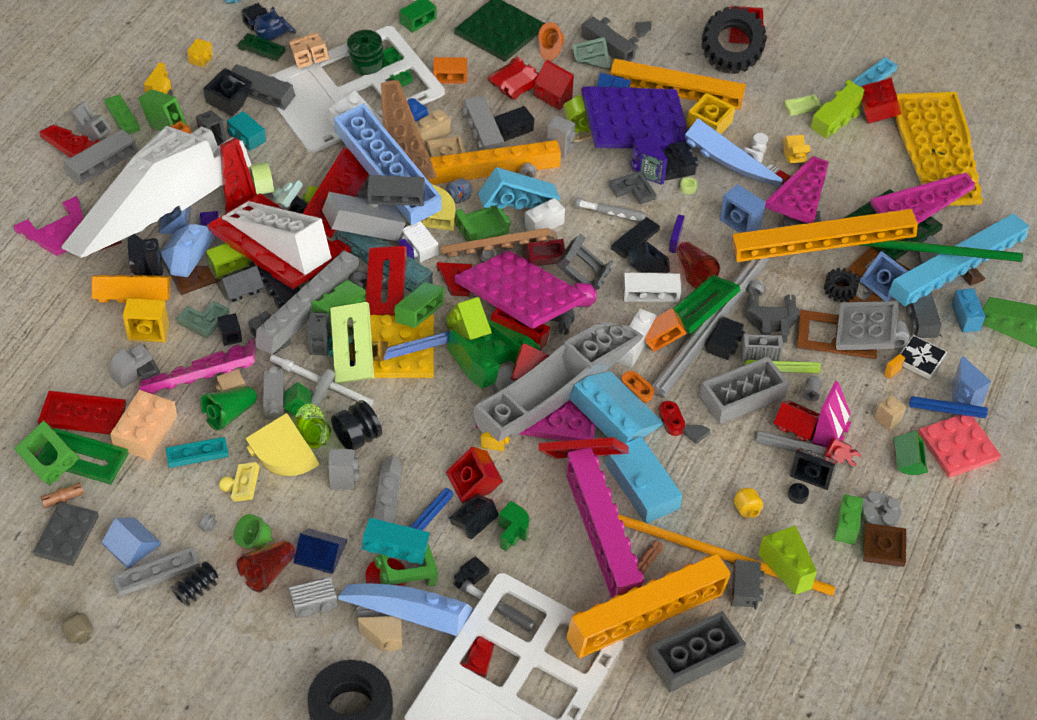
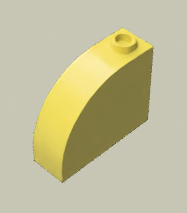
(443, 219)
(282, 448)

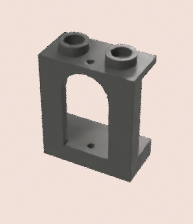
(576, 248)

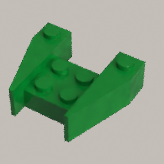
(483, 355)

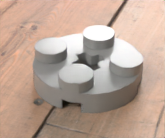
(883, 502)

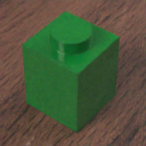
(296, 397)

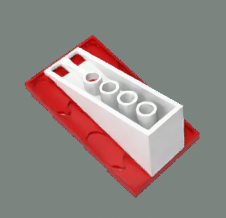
(277, 240)

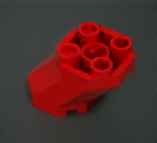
(514, 78)

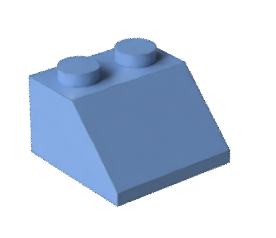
(969, 384)

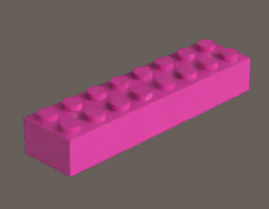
(602, 523)

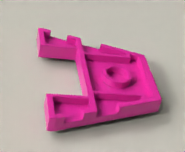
(54, 234)

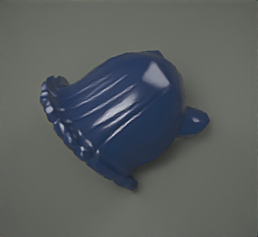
(271, 25)

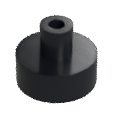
(798, 493)

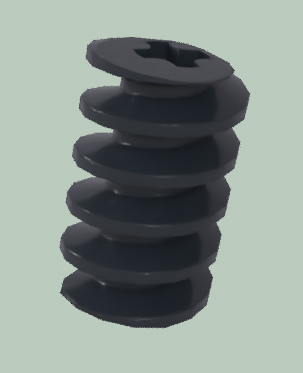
(195, 583)

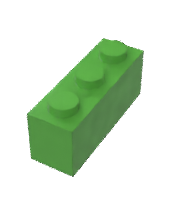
(419, 305)

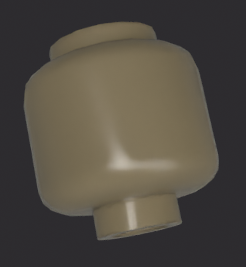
(77, 627)

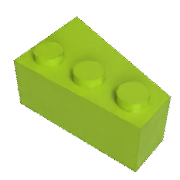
(468, 319)
(789, 559)

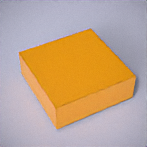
(894, 366)

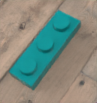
(197, 452)

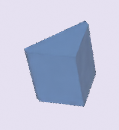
(174, 220)
(881, 275)
(129, 541)

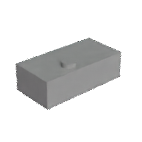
(360, 217)

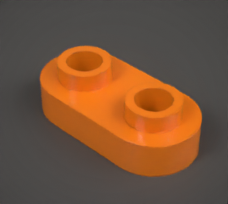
(639, 386)

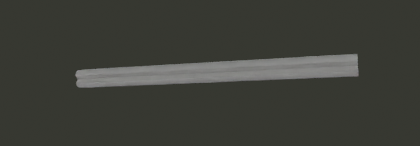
(703, 333)

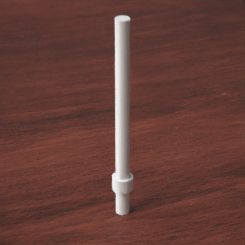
(289, 366)

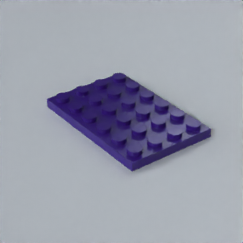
(627, 114)

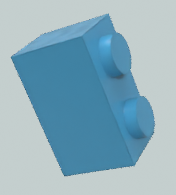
(968, 310)

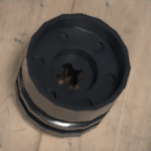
(356, 425)

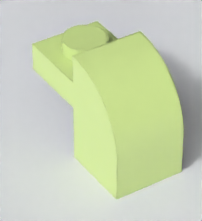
(262, 178)

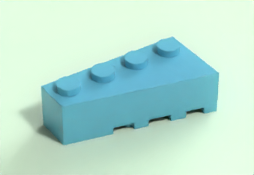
(515, 190)

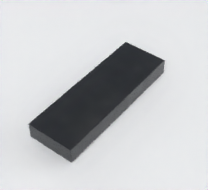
(638, 234)

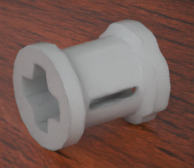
(812, 392)

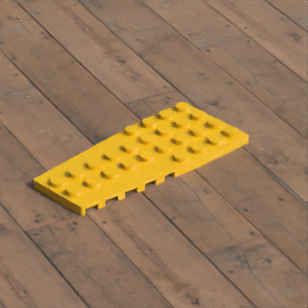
(939, 124)

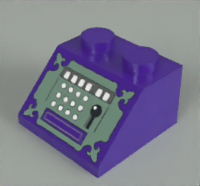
(649, 159)

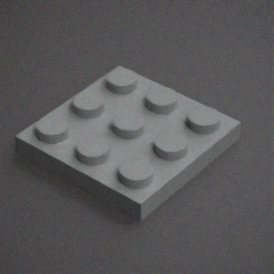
(867, 325)

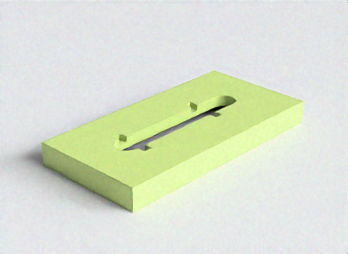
(363, 343)

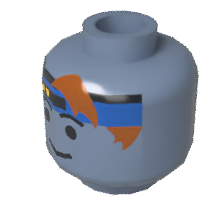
(459, 190)

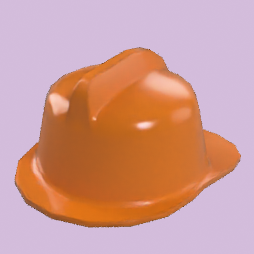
(550, 41)

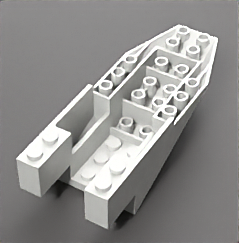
(164, 174)

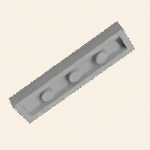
(156, 571)

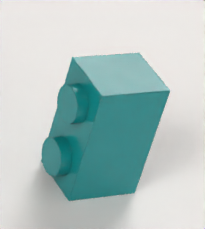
(246, 130)

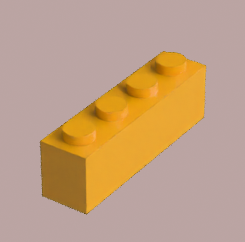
(130, 286)

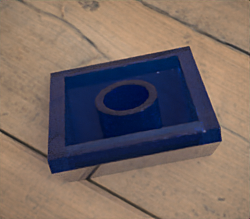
(319, 550)

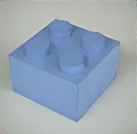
(742, 210)

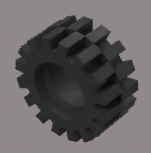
(844, 277)

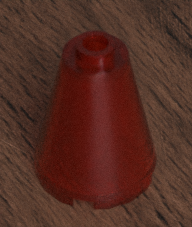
(696, 263)
(265, 564)

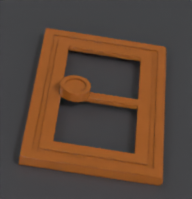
(803, 333)

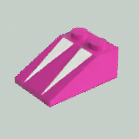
(833, 418)

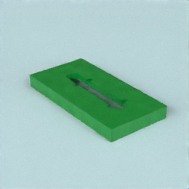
(714, 284)
(92, 448)

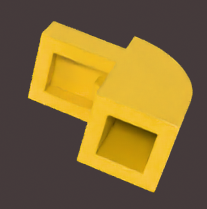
(795, 149)

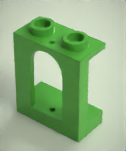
(35, 441)
(390, 576)

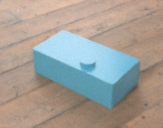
(644, 481)

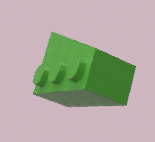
(343, 294)
(1012, 319)

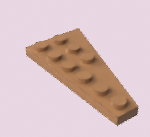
(403, 128)
(505, 241)

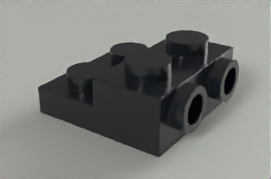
(680, 161)

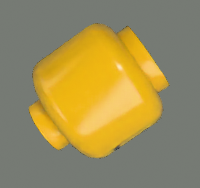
(748, 502)

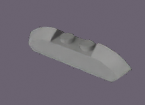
(389, 489)

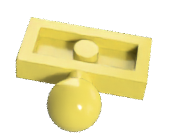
(243, 484)

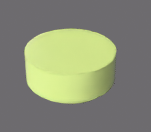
(688, 185)

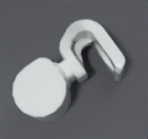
(758, 146)

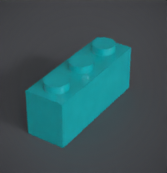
(395, 540)

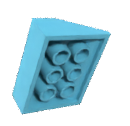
(614, 407)

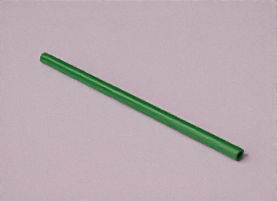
(949, 250)

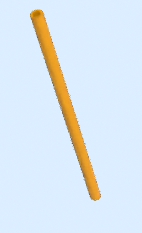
(708, 549)

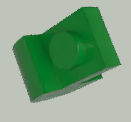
(516, 525)

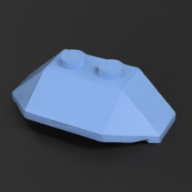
(186, 249)

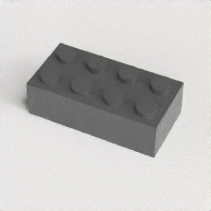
(696, 651)

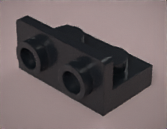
(475, 515)

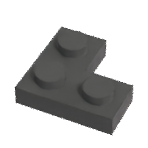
(635, 184)

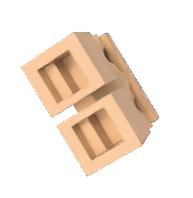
(308, 47)

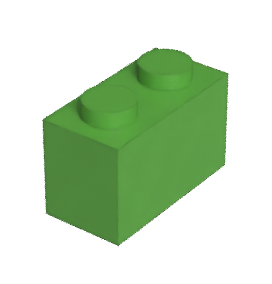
(848, 519)

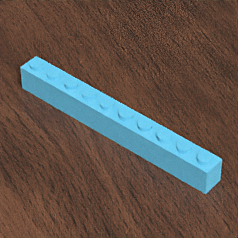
(946, 268)

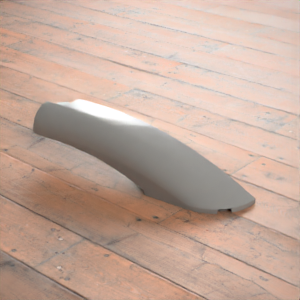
(553, 380)

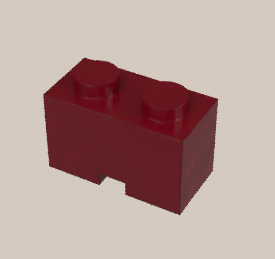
(544, 252)

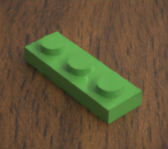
(121, 114)

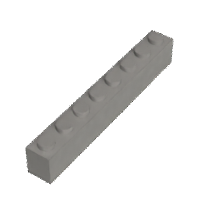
(297, 310)

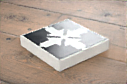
(922, 357)

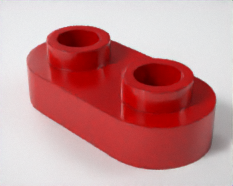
(670, 414)

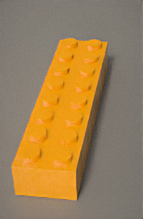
(647, 605)

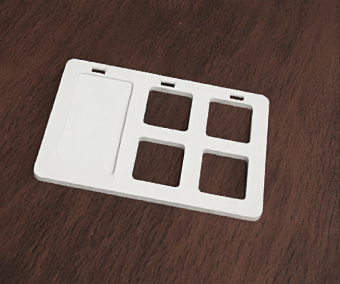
(317, 92)
(463, 695)

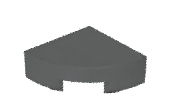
(643, 28)
(696, 432)

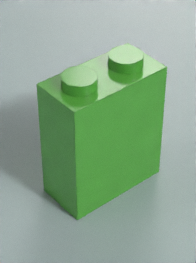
(161, 109)

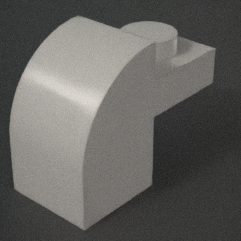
(89, 125)
(125, 364)

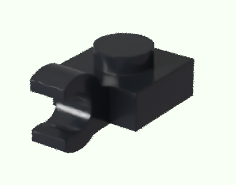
(472, 570)

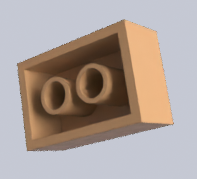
(144, 424)

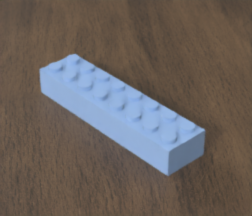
(383, 156)

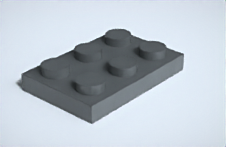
(66, 534)

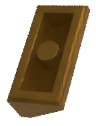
(378, 348)

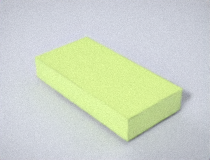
(802, 105)

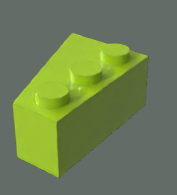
(838, 111)

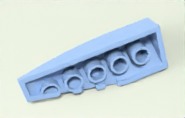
(726, 153)
(410, 605)

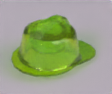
(313, 426)

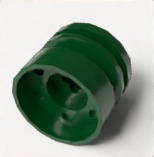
(365, 52)

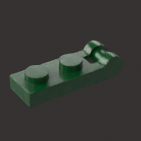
(261, 47)

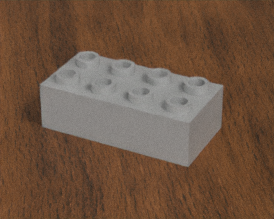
(743, 390)

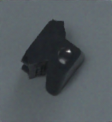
(144, 256)

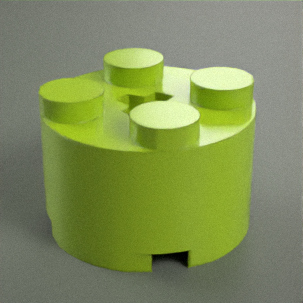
(576, 113)

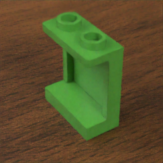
(482, 223)

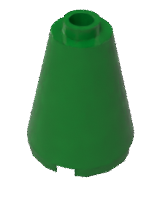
(226, 405)

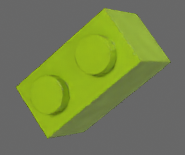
(225, 260)

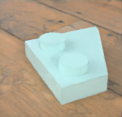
(285, 195)

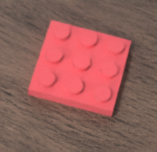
(959, 444)

